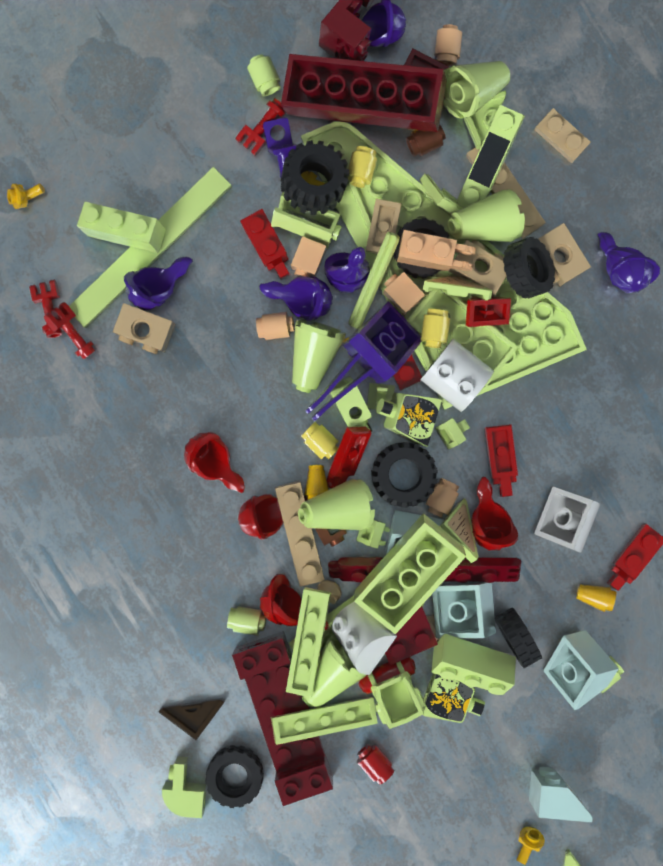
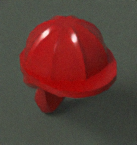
(210, 459)
(261, 516)
(491, 522)
(281, 602)

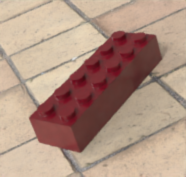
(364, 92)

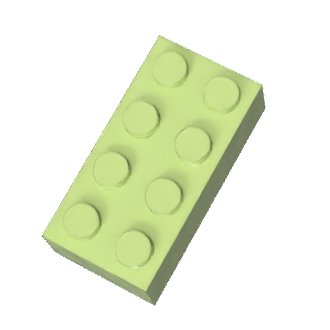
(409, 573)

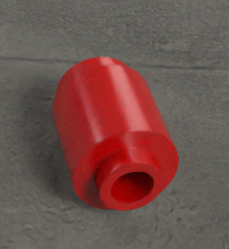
(375, 763)

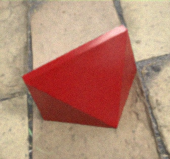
(487, 312)

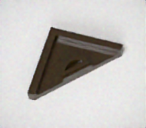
(193, 716)

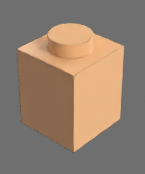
(308, 258)
(402, 292)

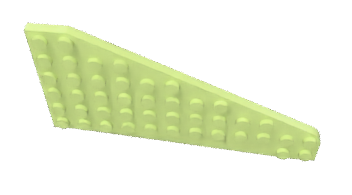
(536, 324)

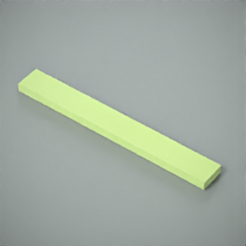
(175, 221)

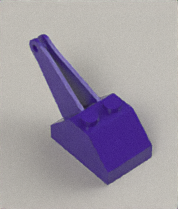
(378, 347)

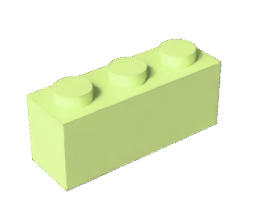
(121, 227)
(474, 665)

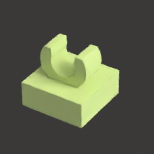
(378, 392)
(452, 432)
(372, 535)

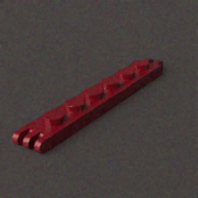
(481, 570)

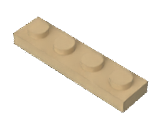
(505, 181)
(300, 538)

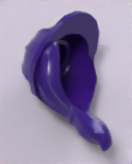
(386, 23)
(627, 266)
(347, 270)
(154, 285)
(304, 296)

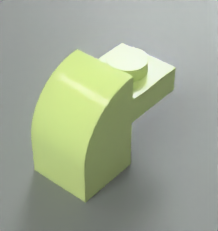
(182, 797)

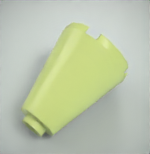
(473, 86)
(489, 219)
(313, 353)
(339, 508)
(333, 674)

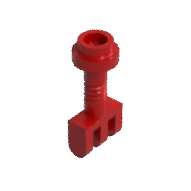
(255, 134)
(46, 298)
(61, 318)

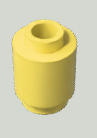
(362, 166)
(435, 328)
(320, 441)

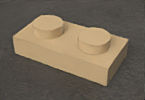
(562, 135)
(384, 220)

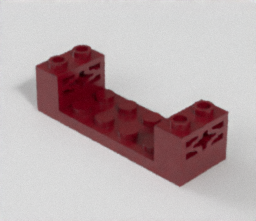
(344, 33)
(299, 764)

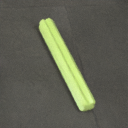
(374, 279)

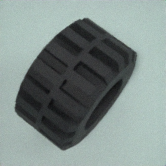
(320, 159)
(427, 474)

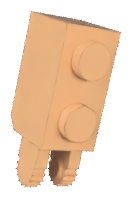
(432, 252)

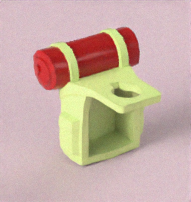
(395, 695)

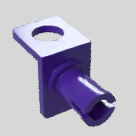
(279, 147)

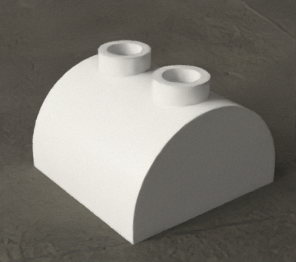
(457, 375)
(567, 519)
(362, 637)

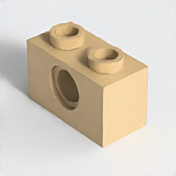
(575, 261)
(495, 267)
(132, 318)

